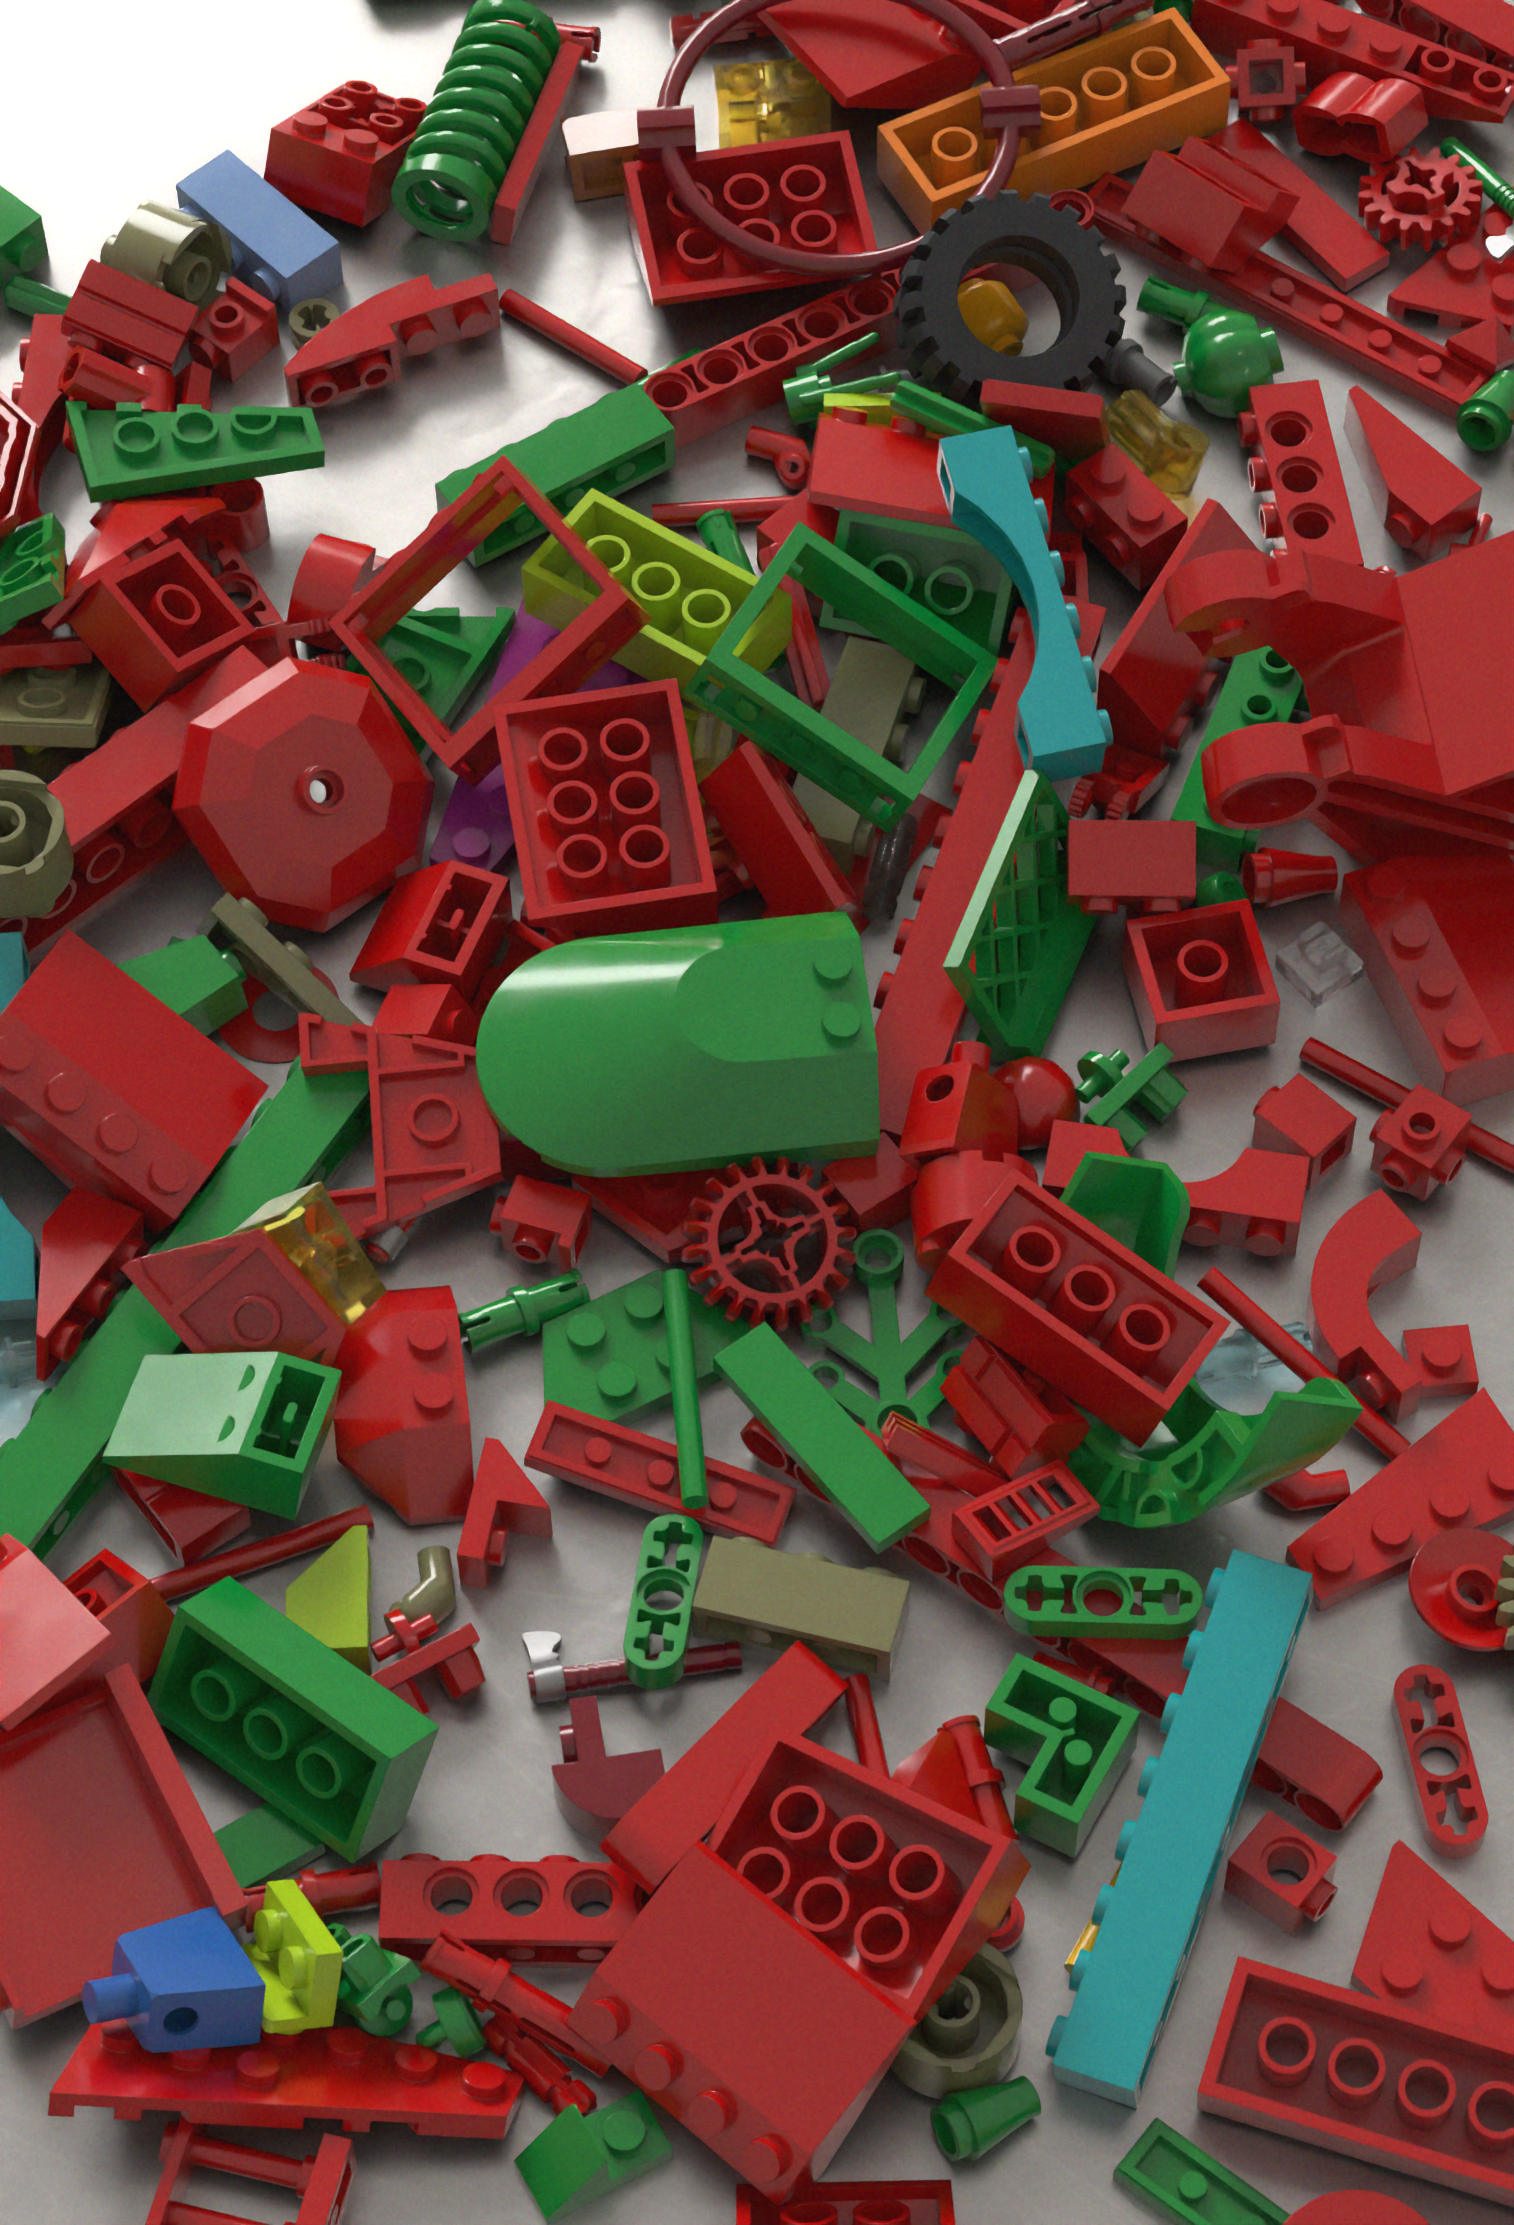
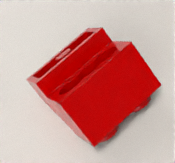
(1208, 205)

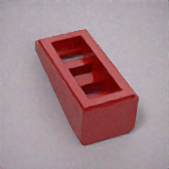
(999, 1557)

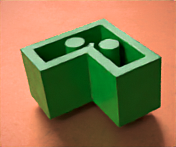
(1070, 1740)

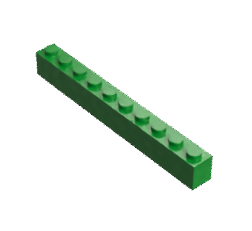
(57, 1458)

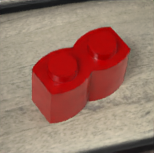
(1360, 117)
(183, 1519)

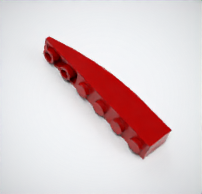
(1345, 41)

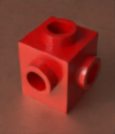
(1266, 57)
(1420, 1143)

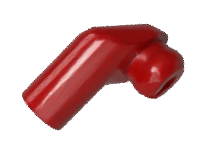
(786, 452)

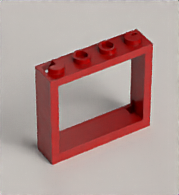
(429, 558)

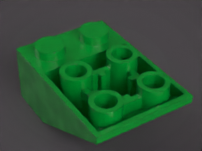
(228, 1425)

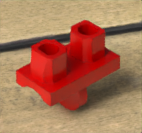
(449, 1657)

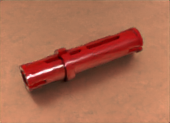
(509, 1996)

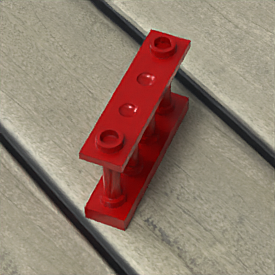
(319, 2179)

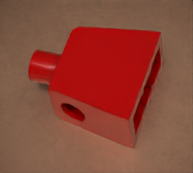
(959, 1110)

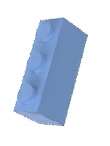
(269, 236)

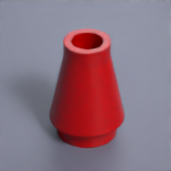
(1286, 876)

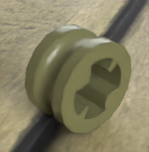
(308, 313)

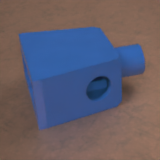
(181, 1986)

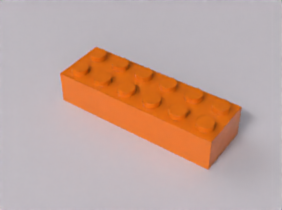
(1099, 114)

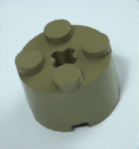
(171, 252)
(33, 846)
(970, 2051)

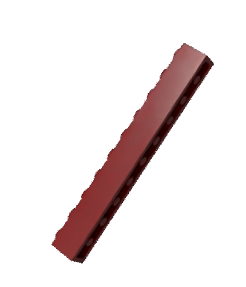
(919, 1002)

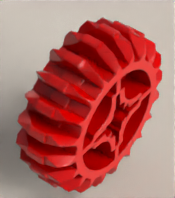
(758, 1218)

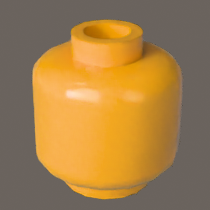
(993, 315)

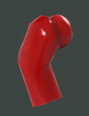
(1310, 1491)

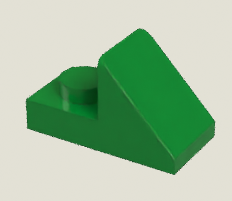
(591, 2155)

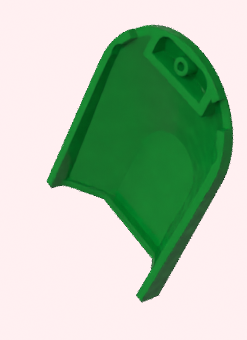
(687, 1048)

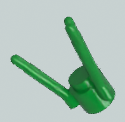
(807, 390)

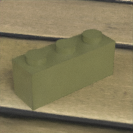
(779, 1597)

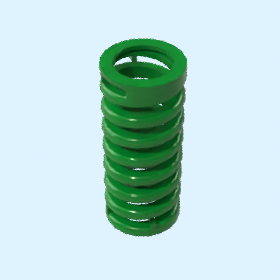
(476, 119)

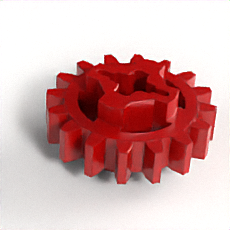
(1420, 199)

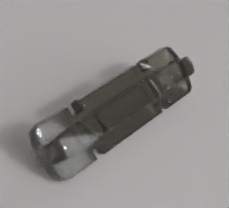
(889, 870)

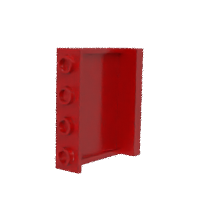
(95, 1845)

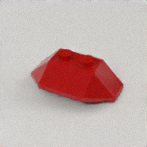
(406, 1405)

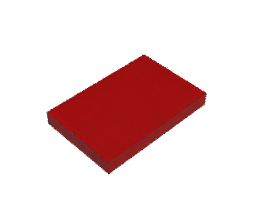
(1063, 419)

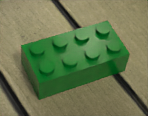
(290, 1718)

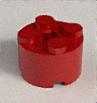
(951, 1196)

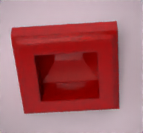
(1484, 345)

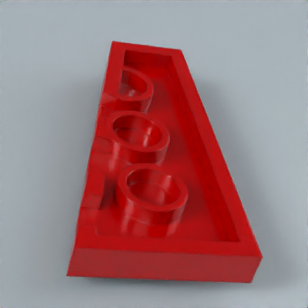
(1441, 1483)

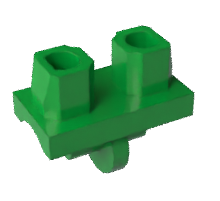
(1147, 1082)
(373, 1983)

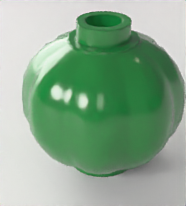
(1223, 359)

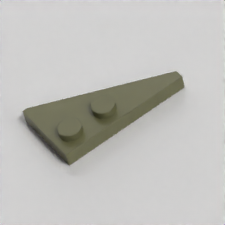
(278, 966)

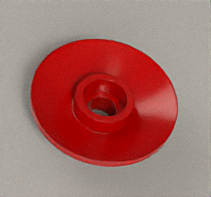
(1456, 1565)

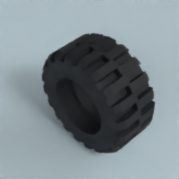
(1020, 235)

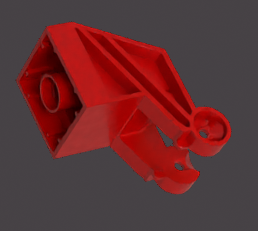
(1400, 689)

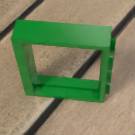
(804, 736)

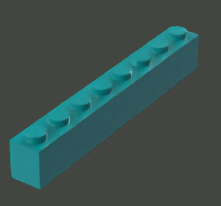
(1182, 1829)

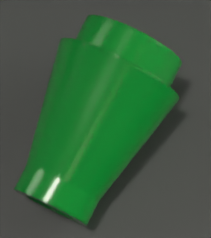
(1488, 414)
(981, 2117)

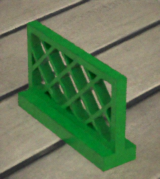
(1051, 934)

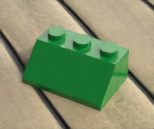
(935, 568)

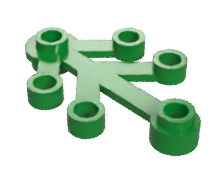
(888, 1359)

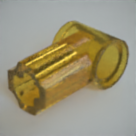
(1165, 447)

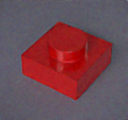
(1442, 1360)

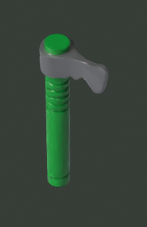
(1493, 187)

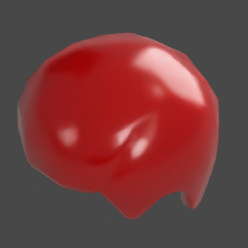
(1042, 1095)

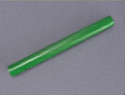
(684, 1389)

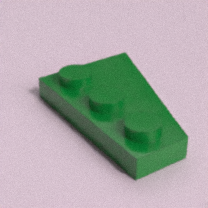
(31, 569)

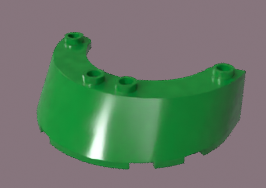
(1199, 1449)

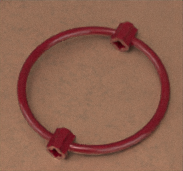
(669, 135)

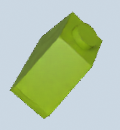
(336, 1598)

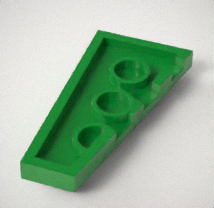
(156, 452)

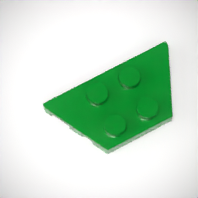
(441, 658)
(615, 1356)

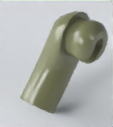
(436, 1588)

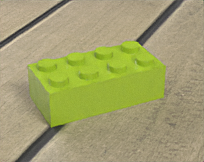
(672, 578)

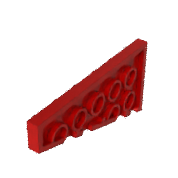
(291, 2077)

